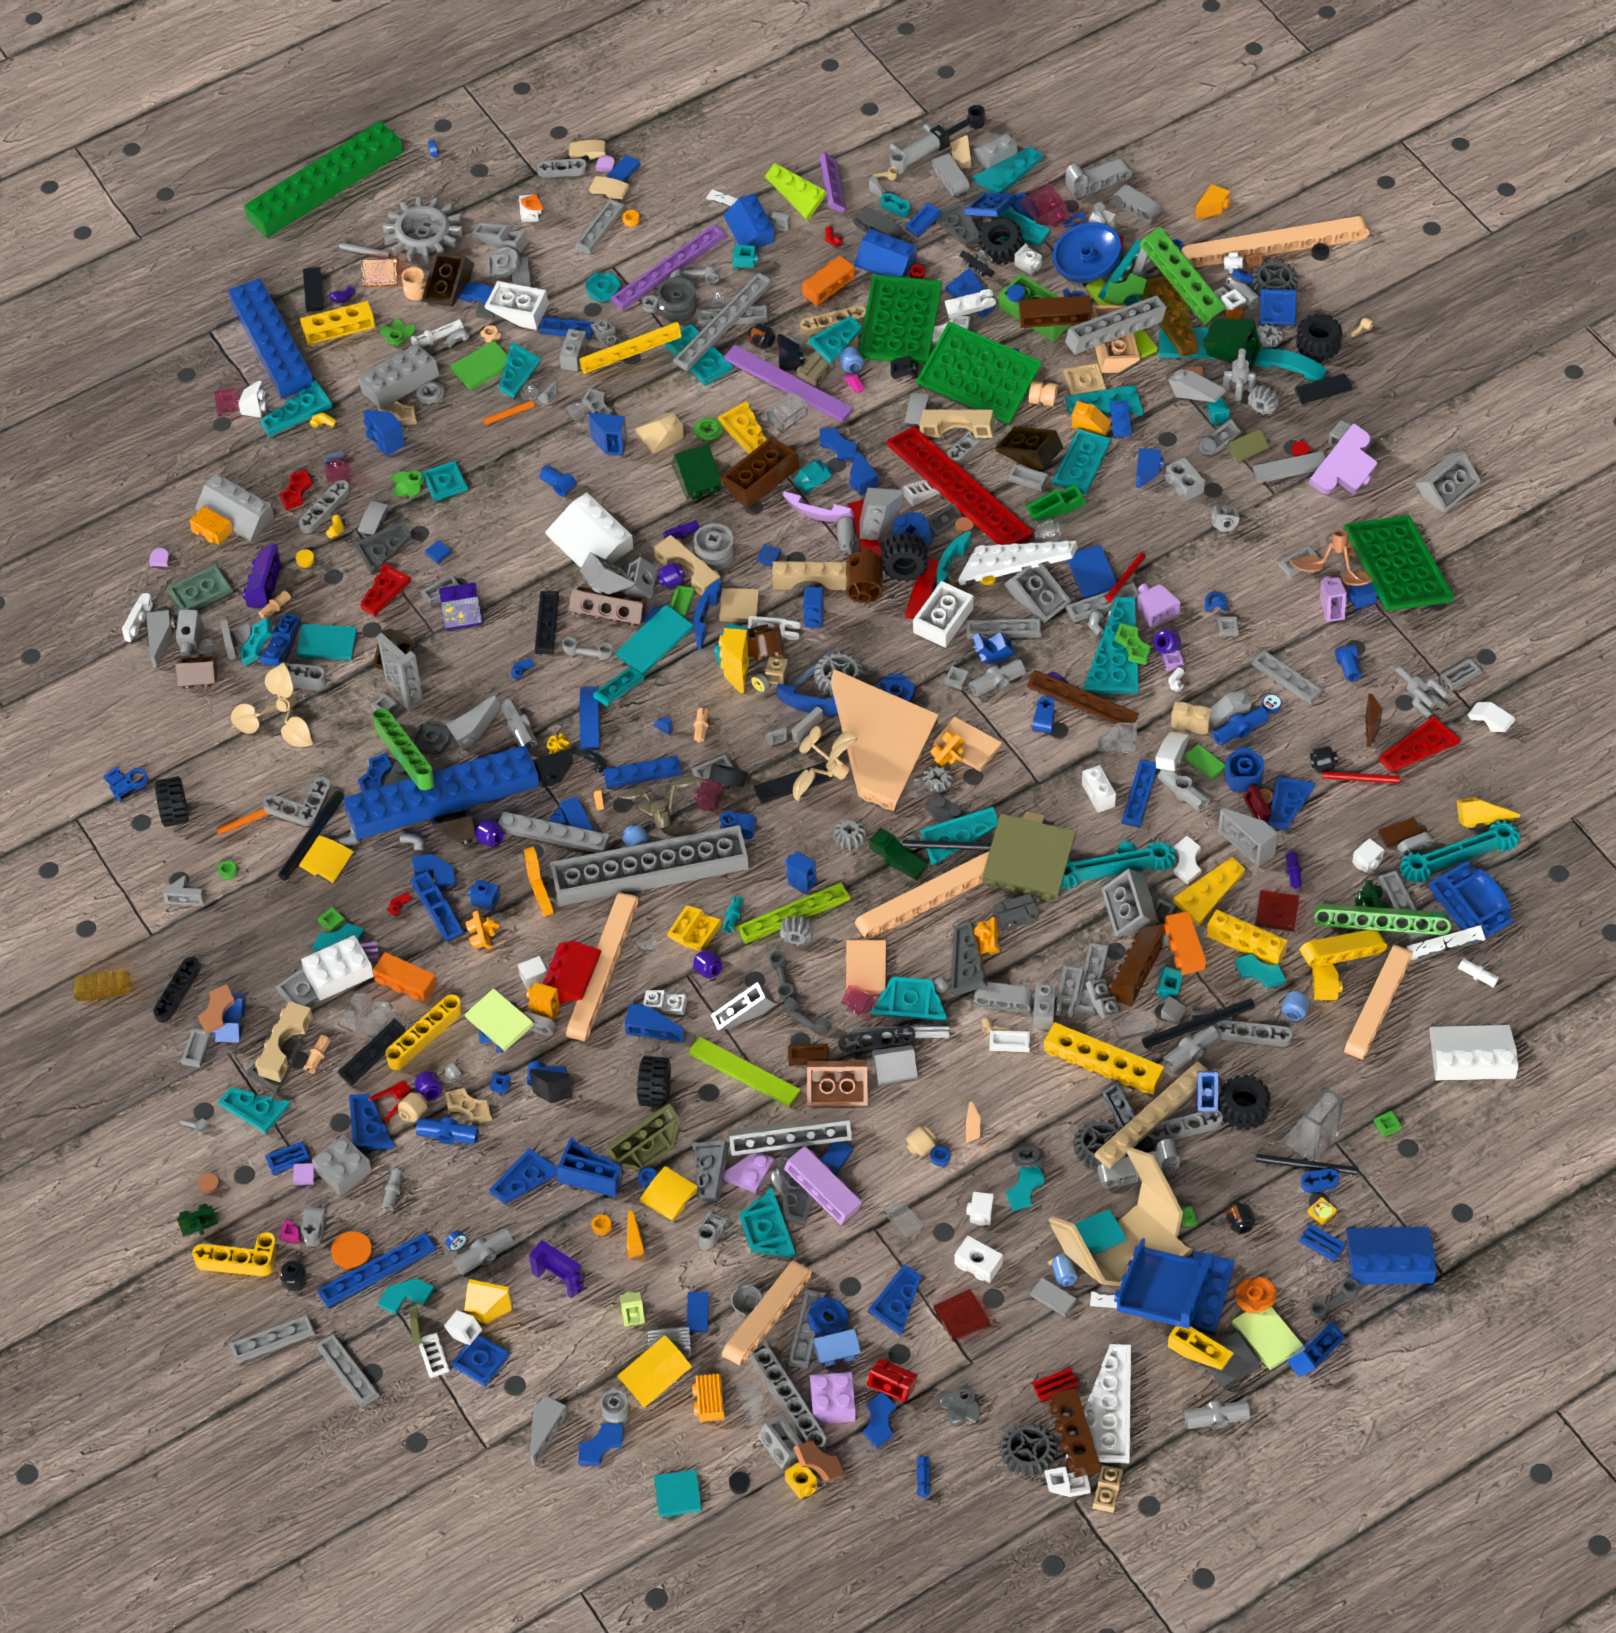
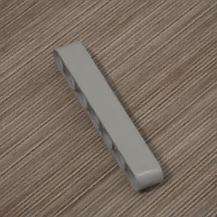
(788, 1402)

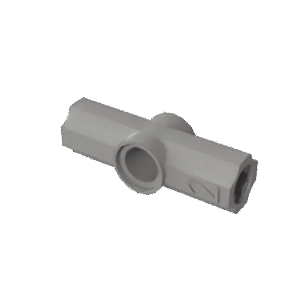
(997, 677)
(518, 724)
(1184, 789)
(1191, 1048)
(483, 1251)
(1217, 1414)

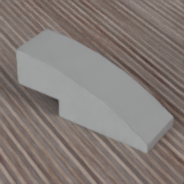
(500, 236)

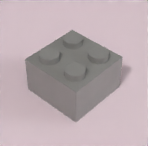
(341, 1165)

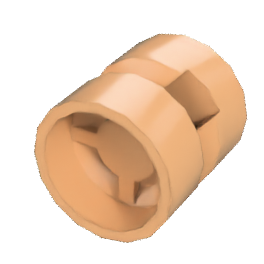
(414, 283)
(1043, 393)

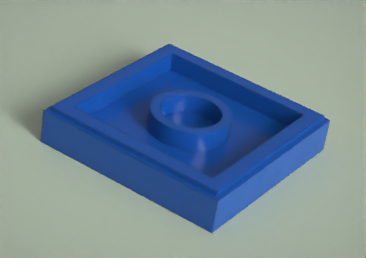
(1278, 307)
(481, 1360)

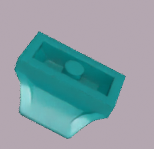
(812, 476)

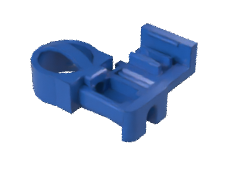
(120, 785)

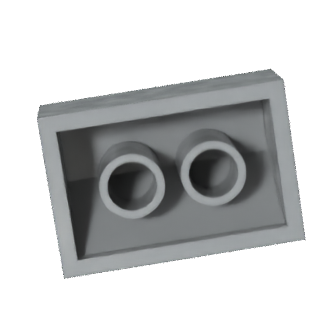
(1448, 481)
(879, 512)
(604, 575)
(1129, 903)

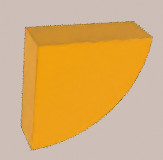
(598, 799)

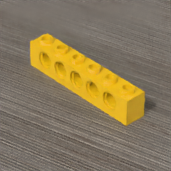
(1098, 1050)

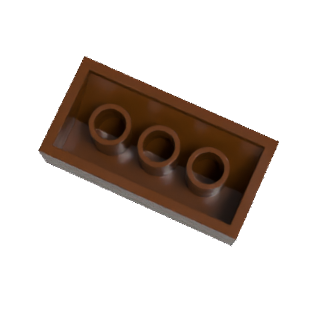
(760, 471)
(1137, 964)

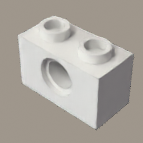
(1098, 789)
(971, 1250)

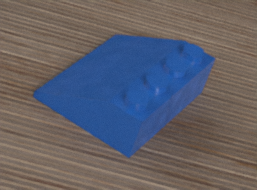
(1391, 1255)

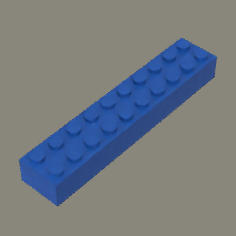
(454, 790)

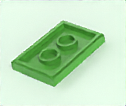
(480, 365)

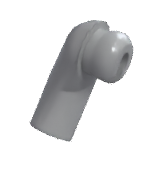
(452, 339)
(1095, 618)
(412, 838)
(350, 840)

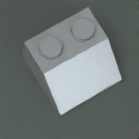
(994, 150)

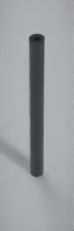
(946, 845)
(1306, 1164)

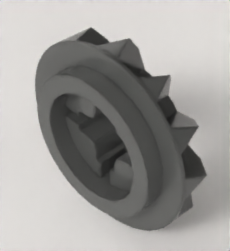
(1028, 1157)

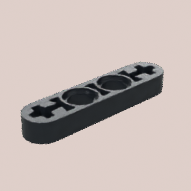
(174, 988)
(876, 1036)

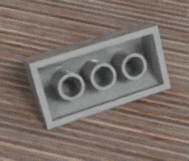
(244, 510)

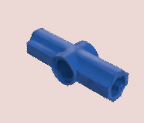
(1240, 725)
(447, 1130)

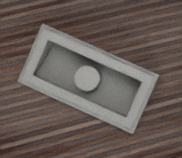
(1225, 434)

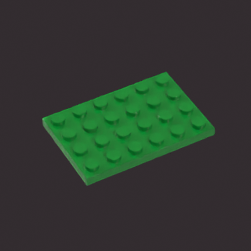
(900, 318)
(979, 372)
(1398, 563)

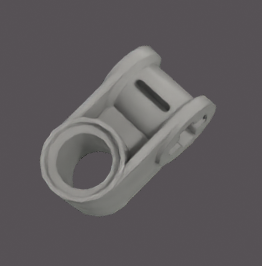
(313, 1225)
(713, 1226)

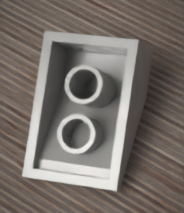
(1038, 592)
(1248, 835)

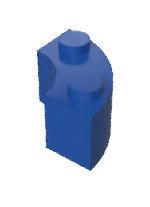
(232, 1019)

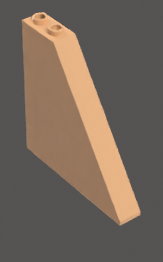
(888, 735)

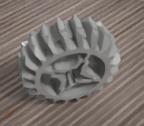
(841, 663)

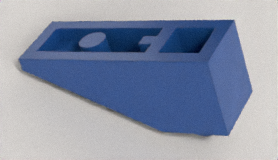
(647, 1022)
(1315, 1349)

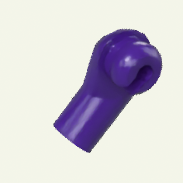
(342, 296)

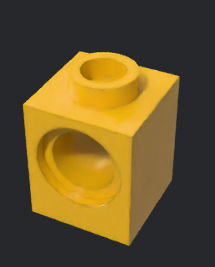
(796, 1473)

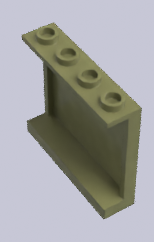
(1028, 857)

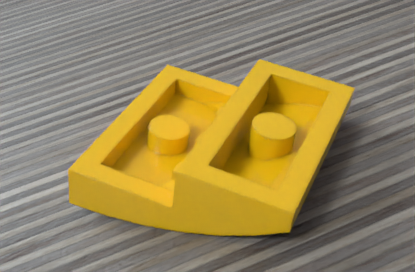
(326, 858)
(694, 928)
(668, 1193)

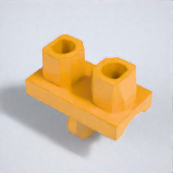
(951, 751)
(484, 928)
(987, 936)

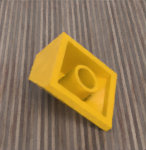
(487, 1301)

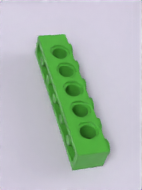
(1182, 284)

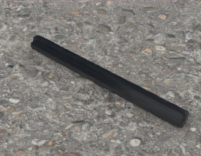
(311, 835)
(1198, 1023)

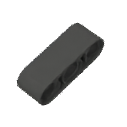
(870, 219)

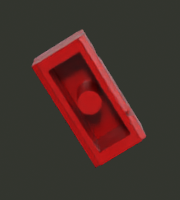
(892, 1380)

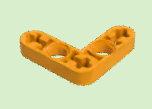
(536, 883)

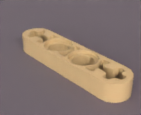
(831, 317)

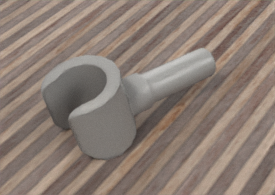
(1098, 209)
(200, 1127)

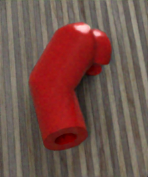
(831, 239)
(396, 903)

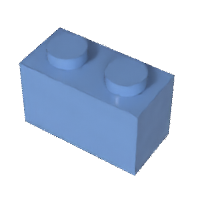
(836, 1348)

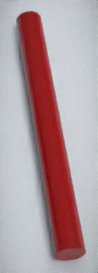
(1126, 575)
(1361, 777)

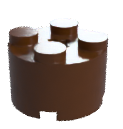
(764, 641)

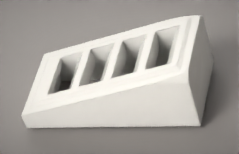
(919, 497)
(427, 1340)

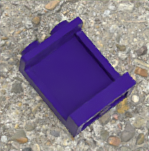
(549, 1258)

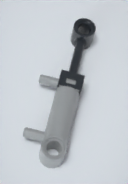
(937, 139)

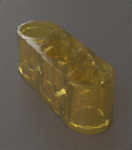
(101, 985)

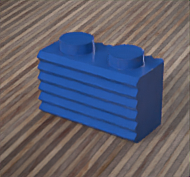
(813, 607)
(801, 872)

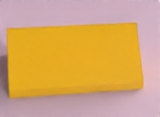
(654, 1371)

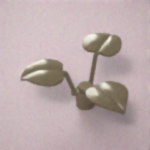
(658, 808)

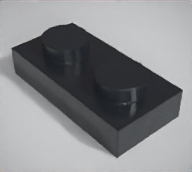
(970, 261)

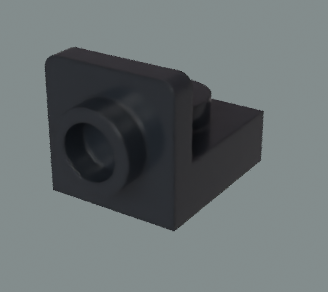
(903, 367)

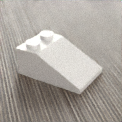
(518, 304)

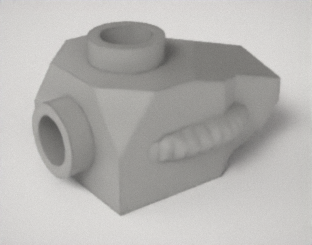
(1225, 519)

